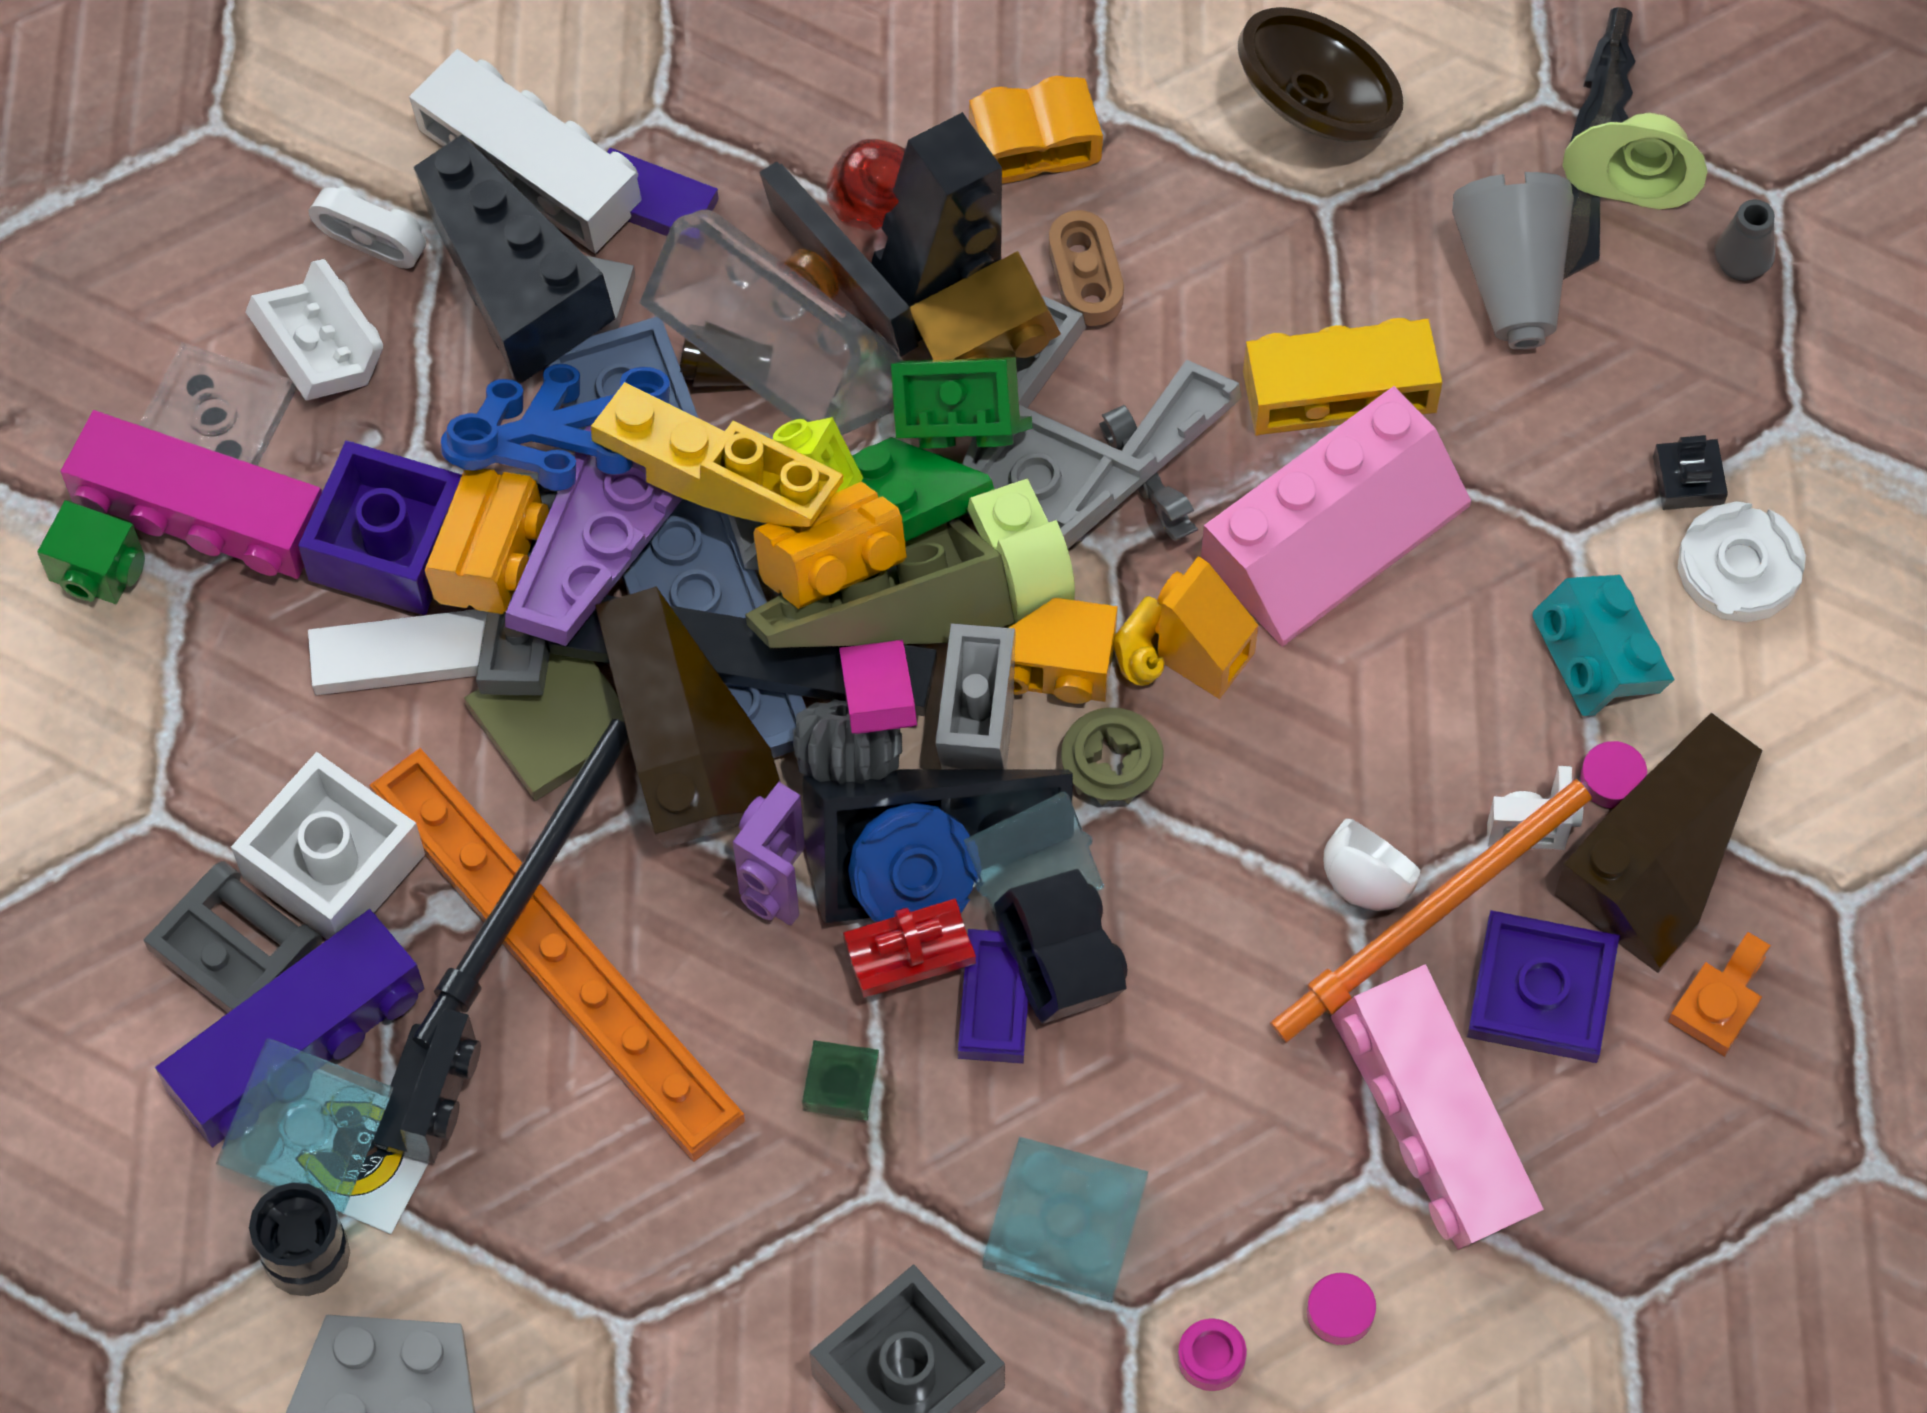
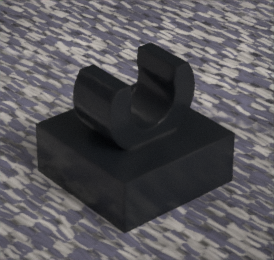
(1690, 473)

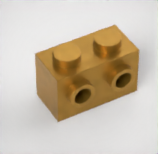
(987, 315)

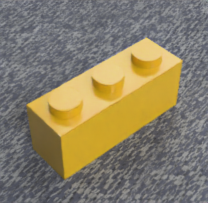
(1338, 372)

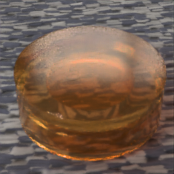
(814, 270)

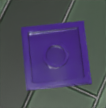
(1543, 986)

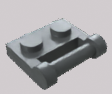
(217, 955)

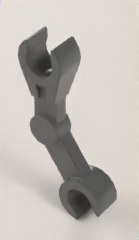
(1168, 503)

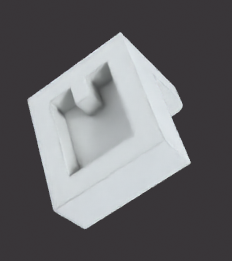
(1517, 806)

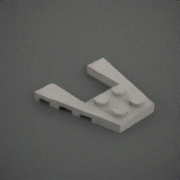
(1078, 475)
(385, 1368)

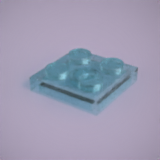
(304, 1122)
(1065, 1219)

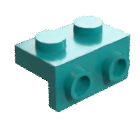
(1600, 642)

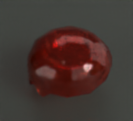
(864, 181)

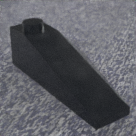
(838, 814)

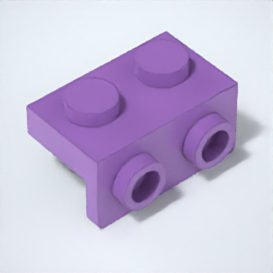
(766, 852)

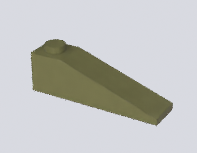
(942, 582)

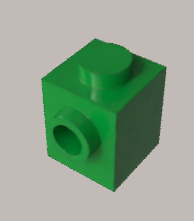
(91, 553)

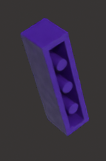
(313, 1006)

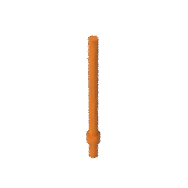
(1332, 989)

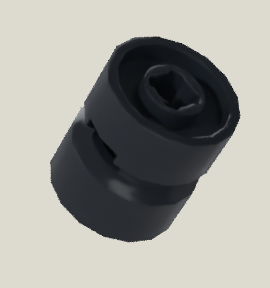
(299, 1239)

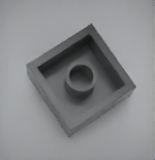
(907, 1355)

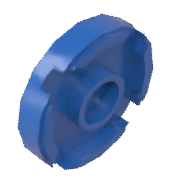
(911, 860)

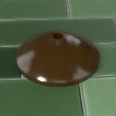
(1319, 75)

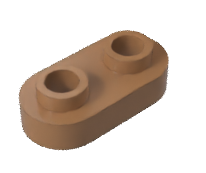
(1086, 272)

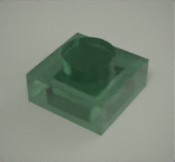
(840, 1080)

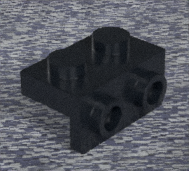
(427, 1087)

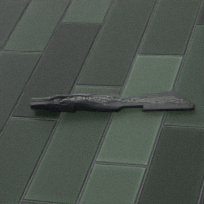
(1606, 103)

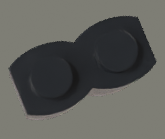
(1061, 945)

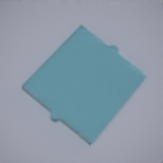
(1031, 848)

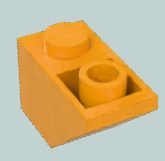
(1204, 628)
(1065, 650)

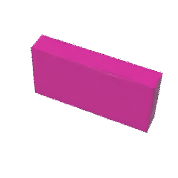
(878, 687)

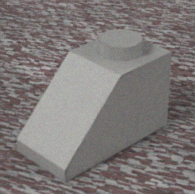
(977, 698)

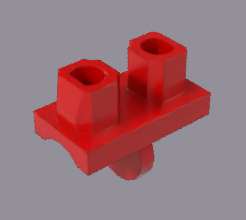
(909, 947)

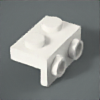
(318, 333)

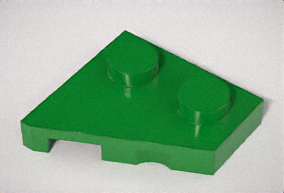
(920, 483)

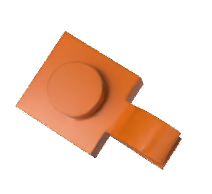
(1719, 1002)

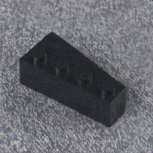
(945, 212)
(516, 264)

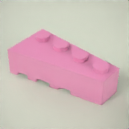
(1437, 1107)

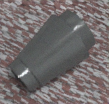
(1748, 242)

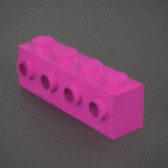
(190, 494)

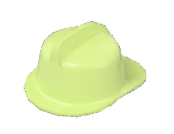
(1637, 162)

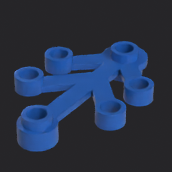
(481, 440)

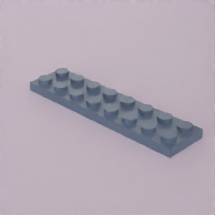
(695, 549)

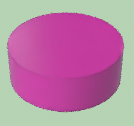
(1612, 772)
(1341, 1308)
(1212, 1354)

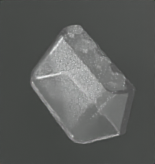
(769, 325)

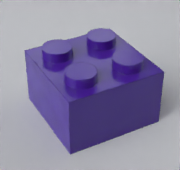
(378, 526)

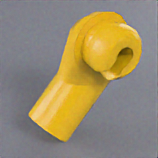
(1134, 644)

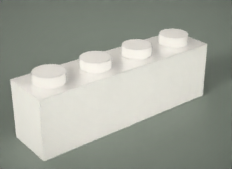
(544, 158)

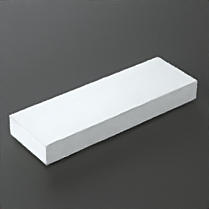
(396, 651)

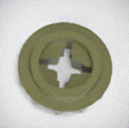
(1126, 734)

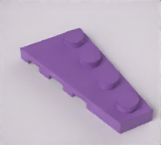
(586, 548)

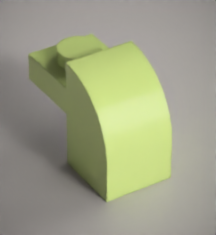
(1030, 546)

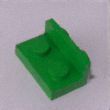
(957, 400)

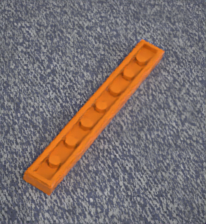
(564, 961)

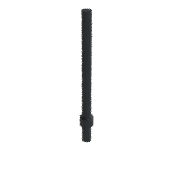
(460, 985)

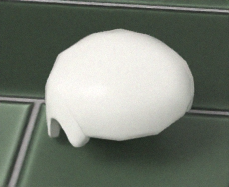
(1368, 868)

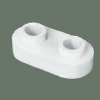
(368, 228)

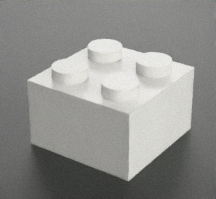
(328, 848)

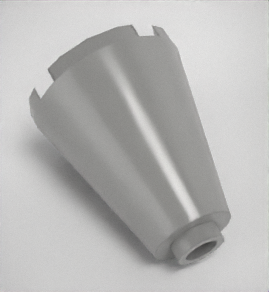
(1517, 251)

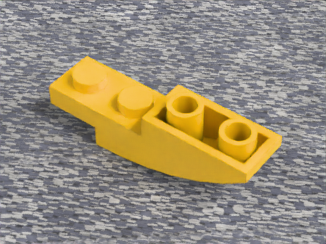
(715, 468)

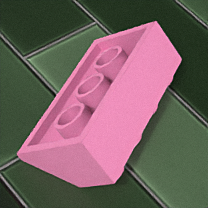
(1335, 516)

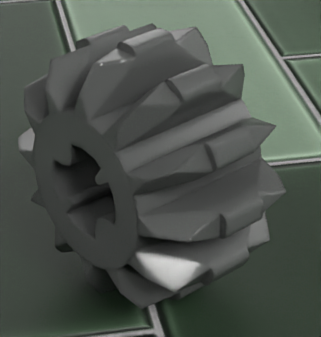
(831, 751)

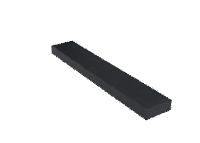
(747, 661)

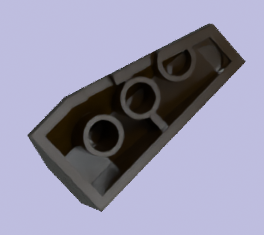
(685, 728)
(1662, 846)

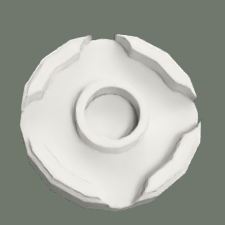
(1741, 562)

